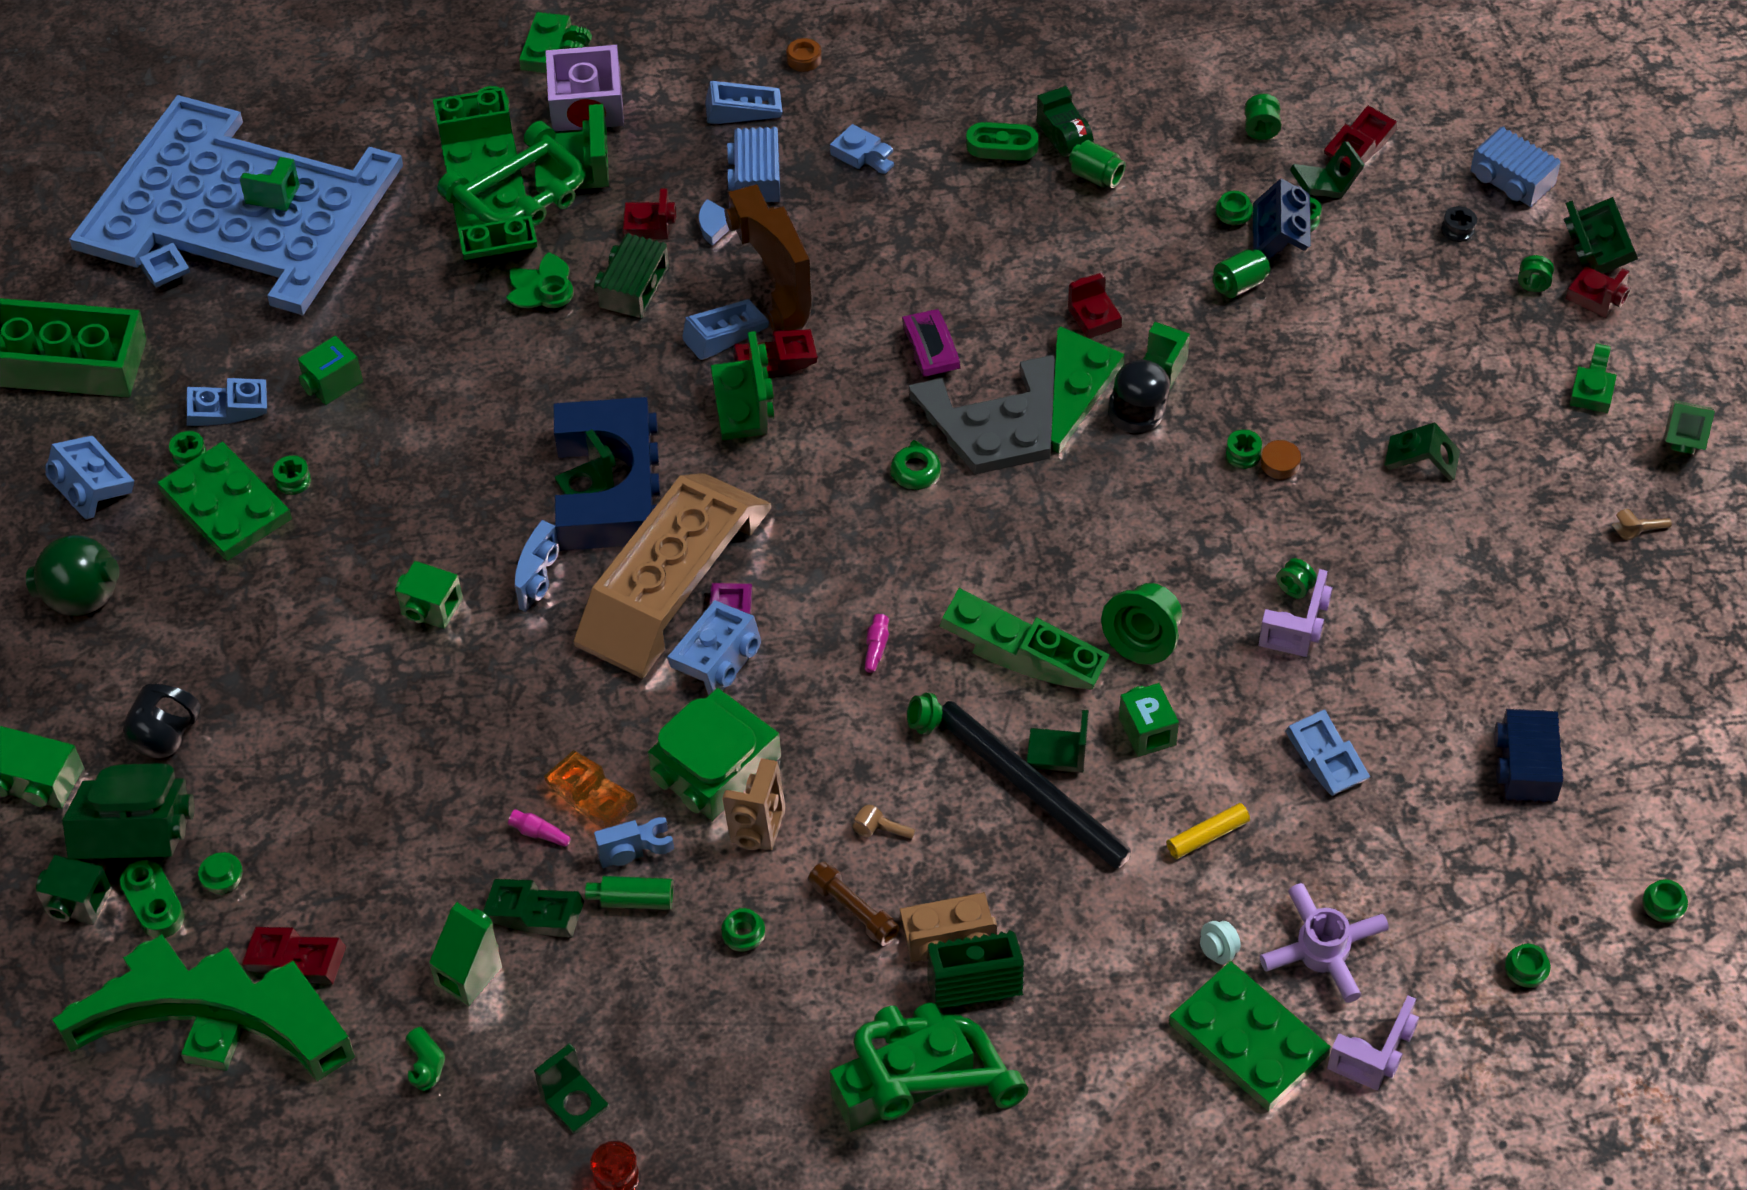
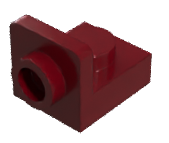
(650, 218)
(1599, 292)
(1092, 306)

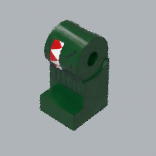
(1062, 120)

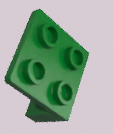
(587, 146)
(744, 393)

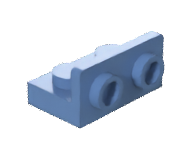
(86, 474)
(717, 646)

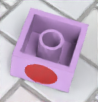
(583, 79)

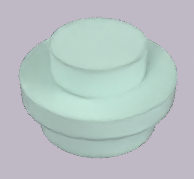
(1219, 941)

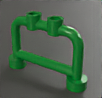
(541, 141)
(894, 1092)

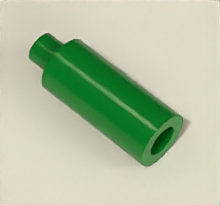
(632, 892)

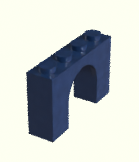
(612, 515)

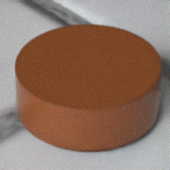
(803, 55)
(1280, 459)

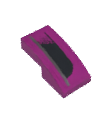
(931, 342)

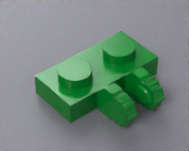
(550, 33)

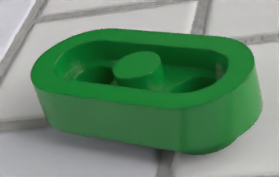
(1002, 141)
(150, 896)

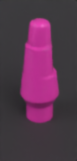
(876, 640)
(535, 827)

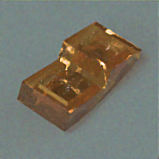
(589, 791)

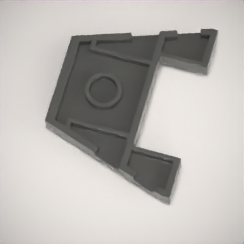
(998, 430)

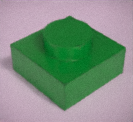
(211, 1043)

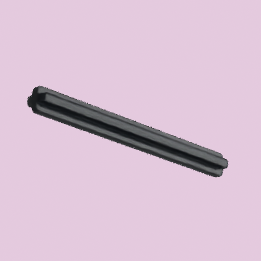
(1035, 785)

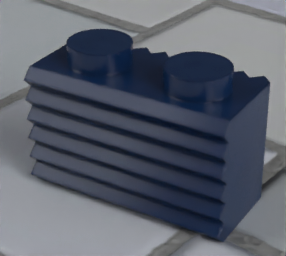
(1530, 755)

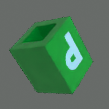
(1148, 719)

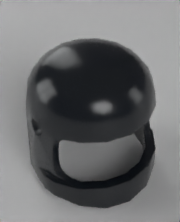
(1142, 385)
(154, 730)

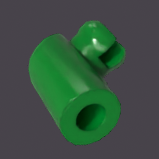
(429, 1062)

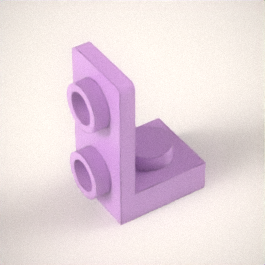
(1292, 633)
(1366, 1065)

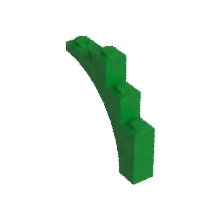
(162, 989)

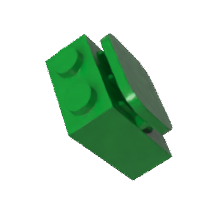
(711, 750)

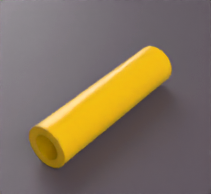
(1208, 830)

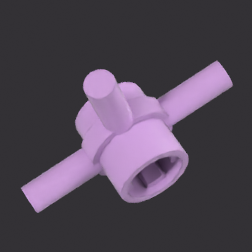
(1334, 946)

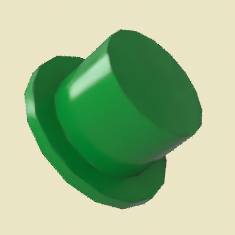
(1143, 623)

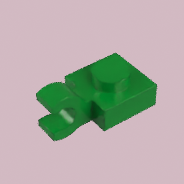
(1592, 385)

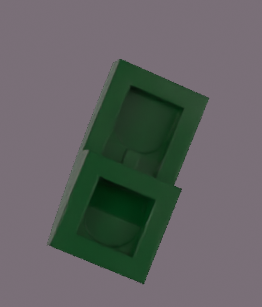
(528, 909)

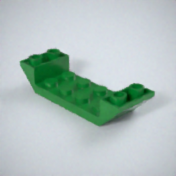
(475, 139)

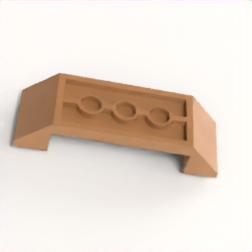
(662, 569)

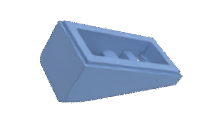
(731, 102)
(706, 342)

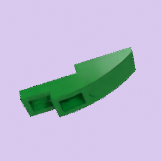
(1025, 648)

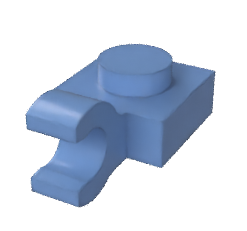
(861, 147)
(626, 841)

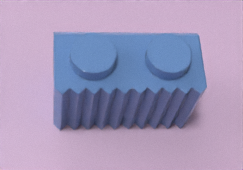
(755, 161)
(1515, 166)

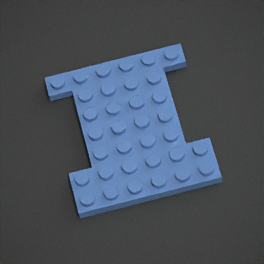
(189, 193)

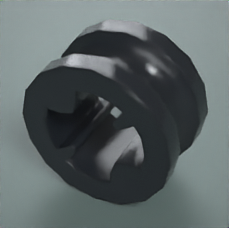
(1450, 226)

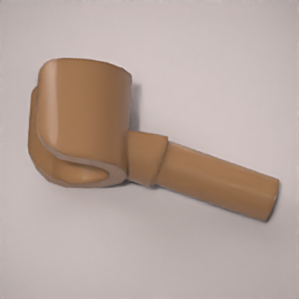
(1631, 527)
(871, 818)

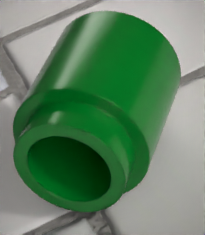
(1097, 164)
(1240, 273)

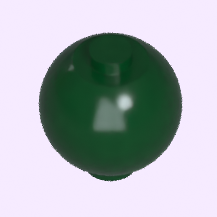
(73, 575)

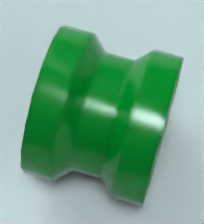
(1262, 116)

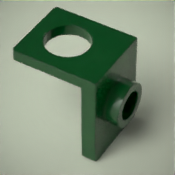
(1328, 180)
(1422, 444)
(597, 469)
(1058, 748)
(561, 1078)

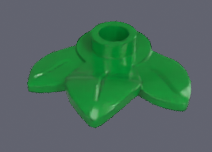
(544, 286)

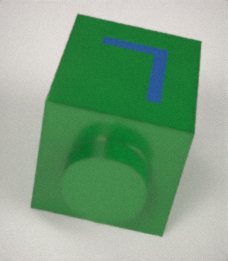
(329, 370)

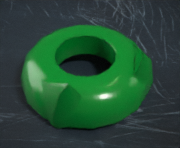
(915, 479)

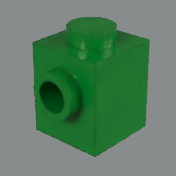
(1688, 426)
(428, 594)

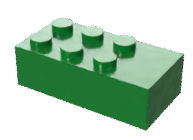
(70, 347)

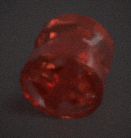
(612, 1158)

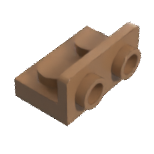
(756, 814)
(945, 920)

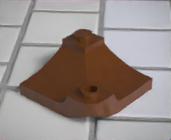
(781, 251)

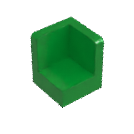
(272, 190)
(1168, 349)

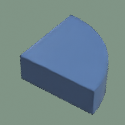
(712, 222)

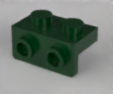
(1601, 236)

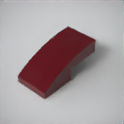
(1365, 135)
(786, 353)
(277, 946)

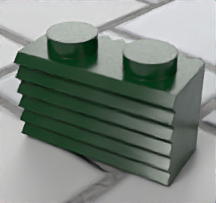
(632, 275)
(975, 969)

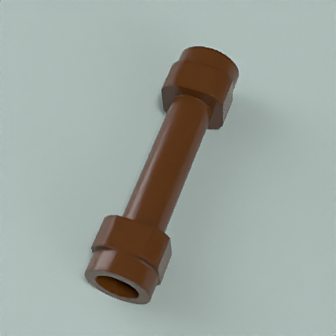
(879, 925)

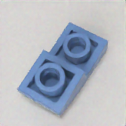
(235, 403)
(531, 571)

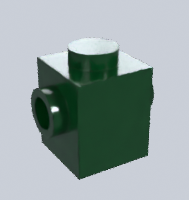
(73, 889)

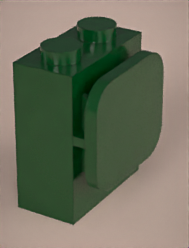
(128, 813)

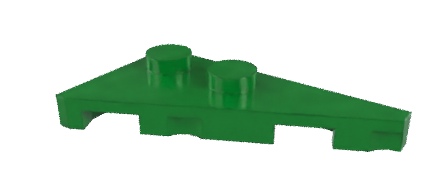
(1081, 377)

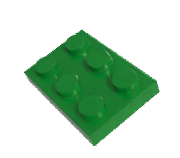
(224, 501)
(1249, 1035)

